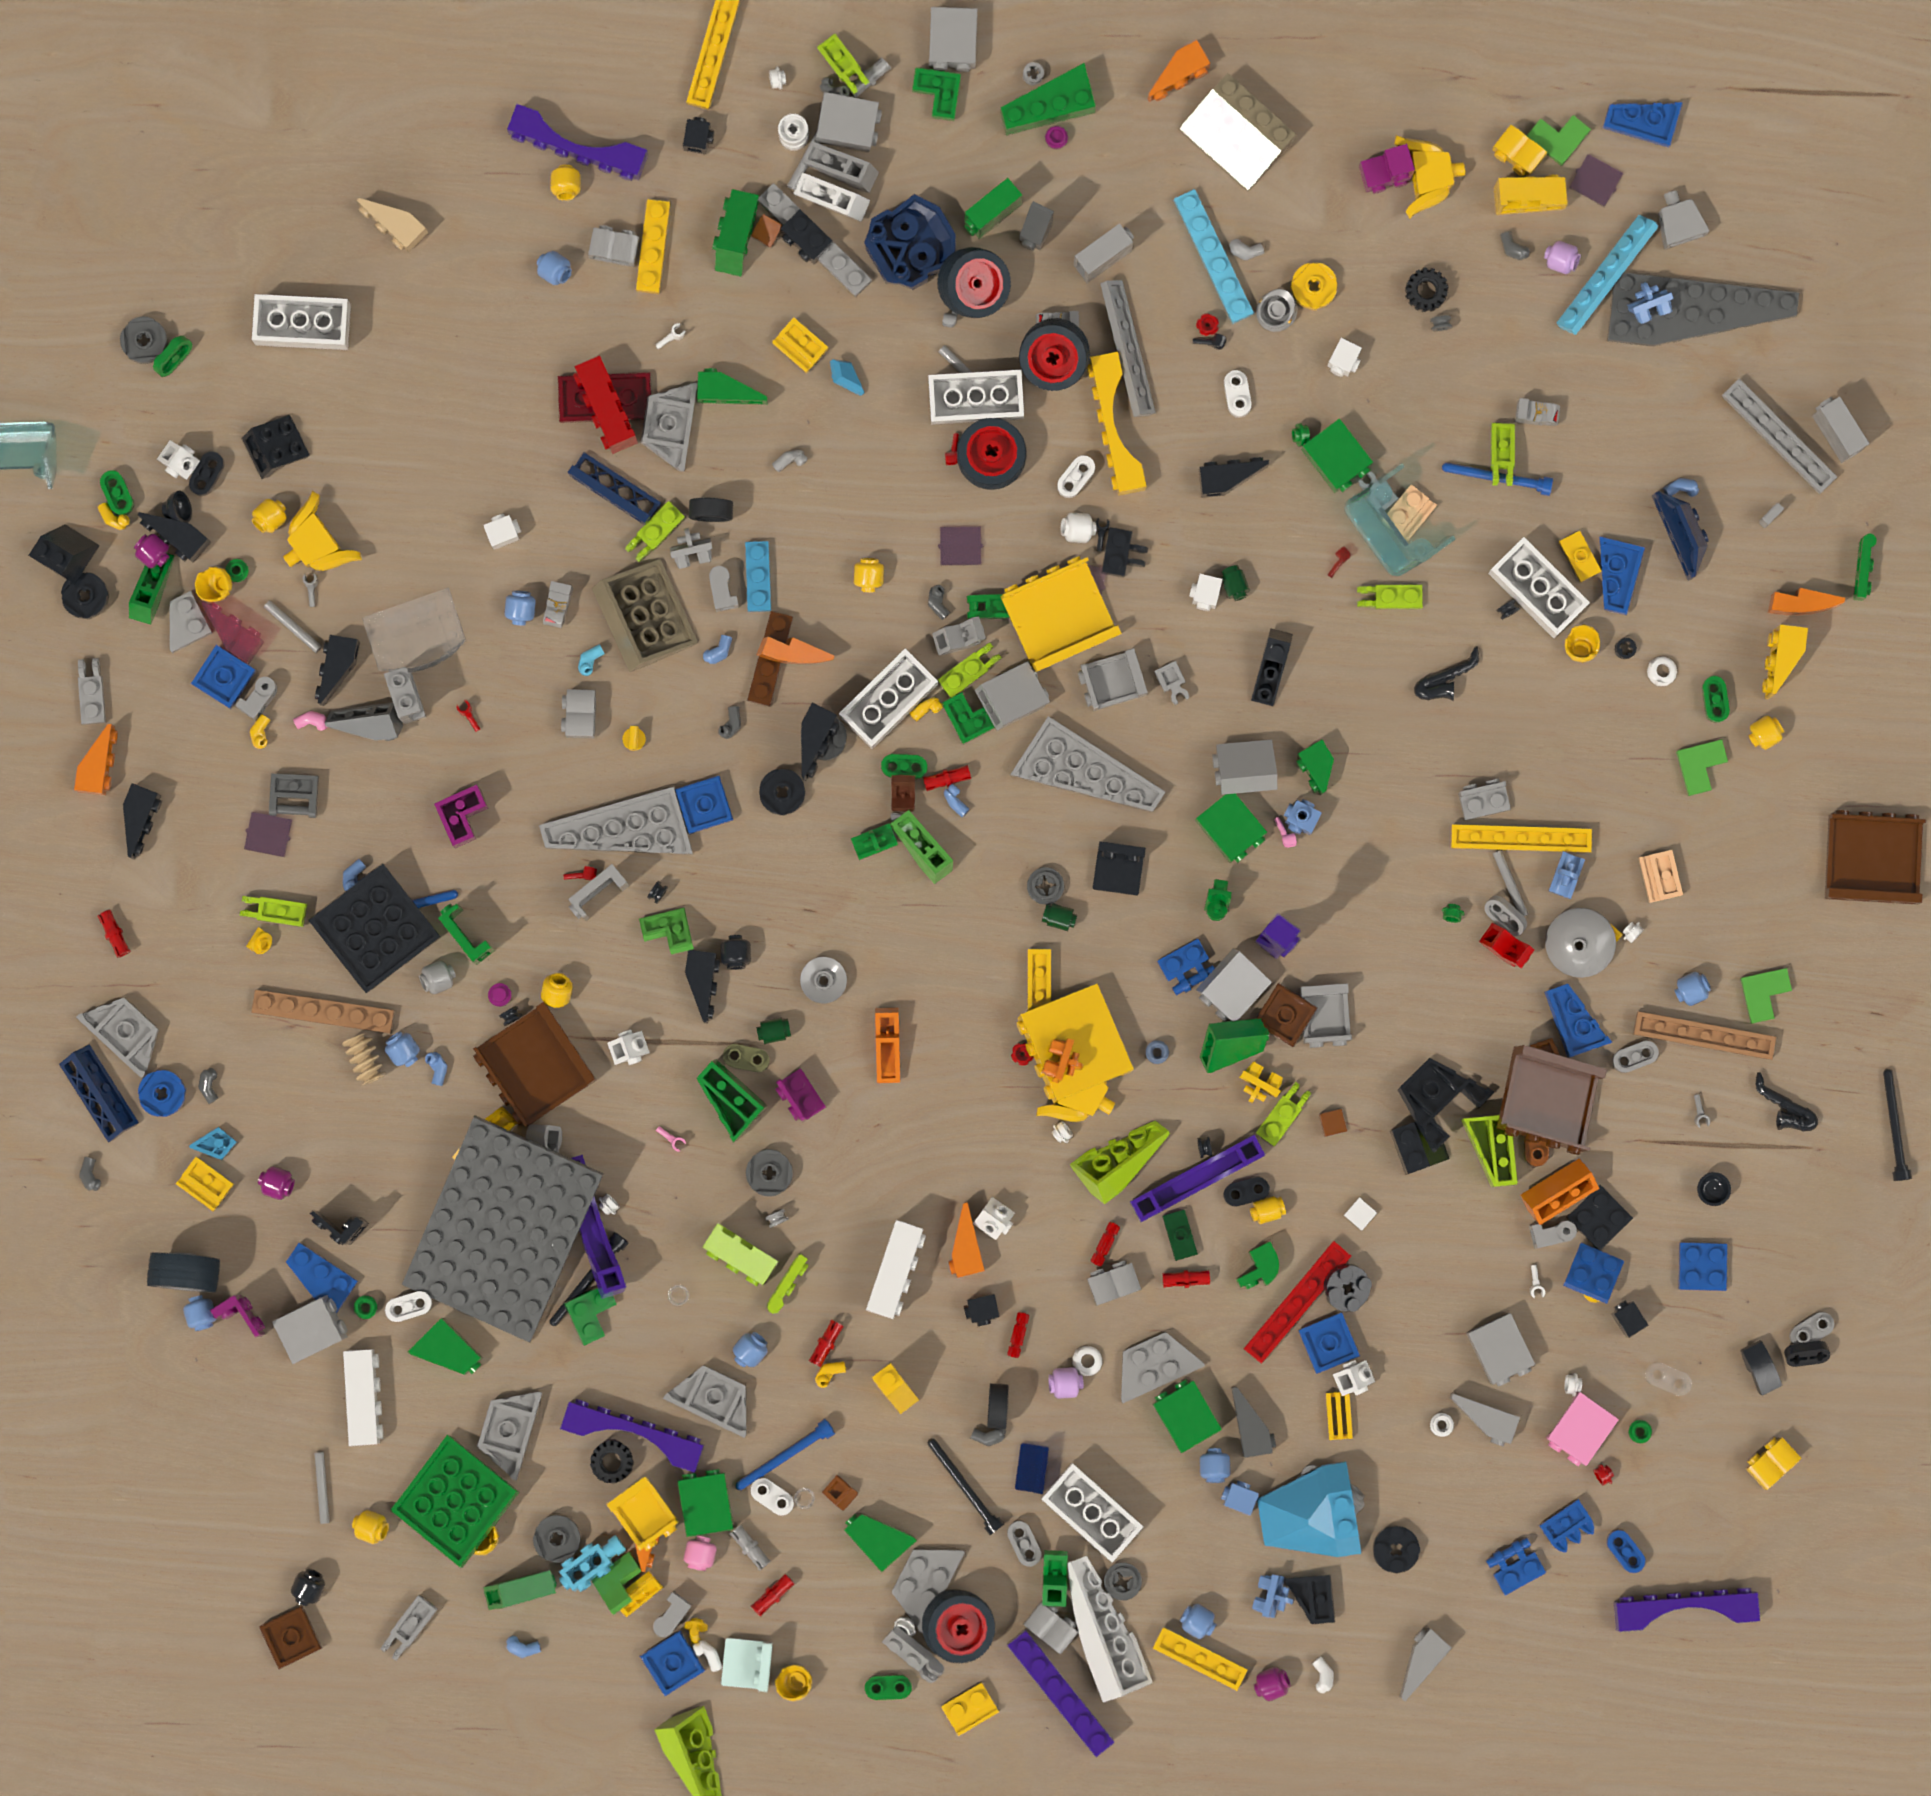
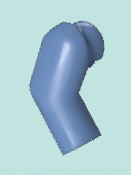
(1682, 484)
(719, 653)
(957, 805)
(350, 875)
(439, 1067)
(520, 1649)

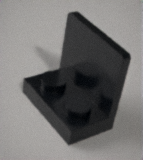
(274, 445)
(1118, 868)
(352, 1228)

